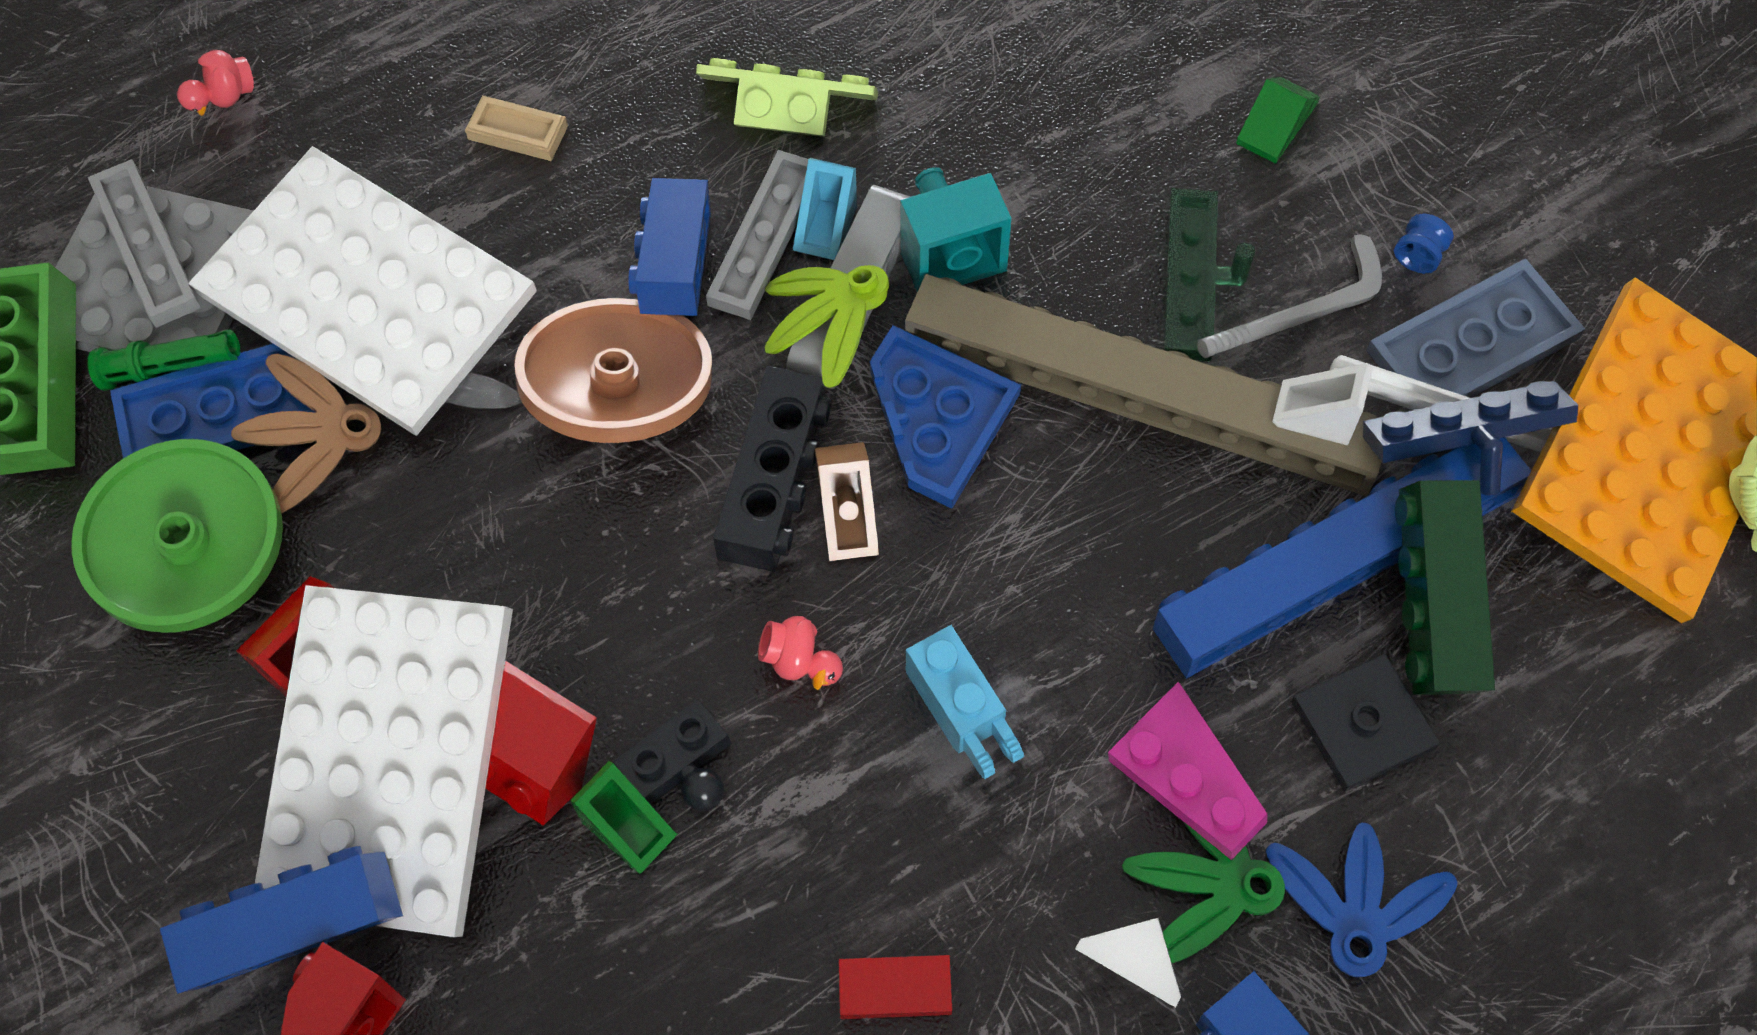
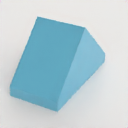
(825, 208)

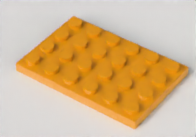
(1651, 452)

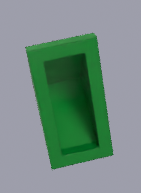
(1276, 118)
(622, 818)

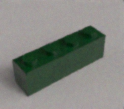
(1445, 587)

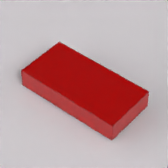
(895, 987)

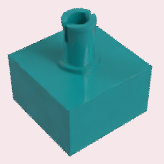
(954, 229)

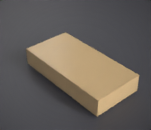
(516, 128)

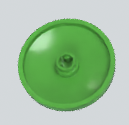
(177, 535)

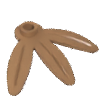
(324, 427)

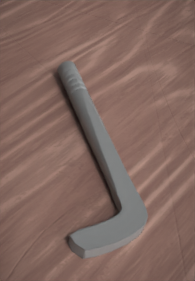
(1364, 290)

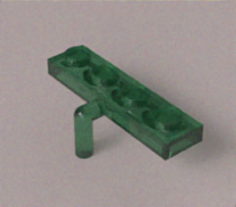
(1193, 270)

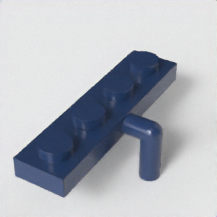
(1470, 422)

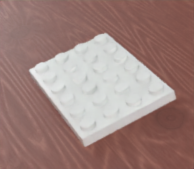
(364, 289)
(389, 744)

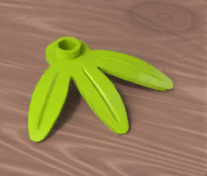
(839, 295)

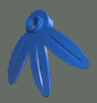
(1363, 890)

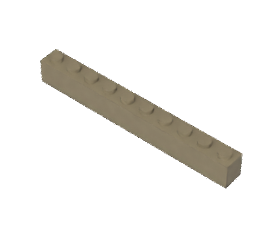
(1132, 380)

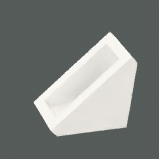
(1324, 403)
(1138, 955)

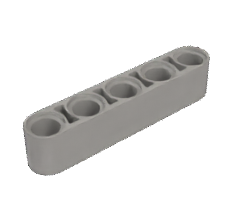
(870, 241)

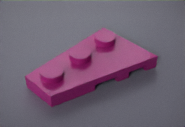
(1190, 773)

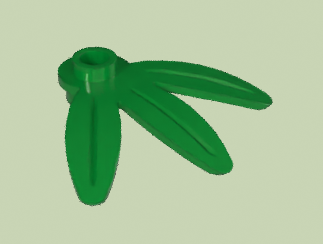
(1224, 879)

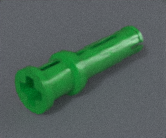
(144, 361)

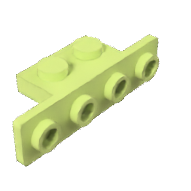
(784, 101)

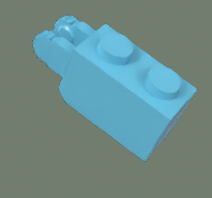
(960, 698)

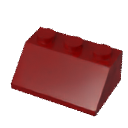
(537, 746)

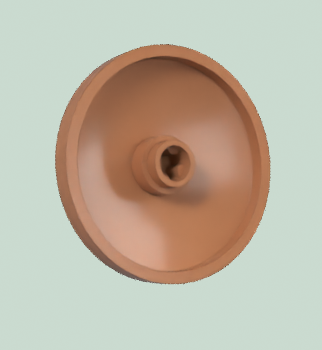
(612, 372)

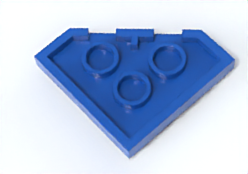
(938, 411)

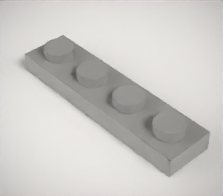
(760, 238)
(144, 243)

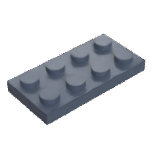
(1480, 333)

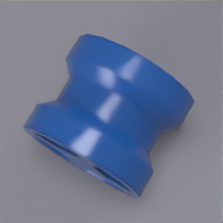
(1423, 243)

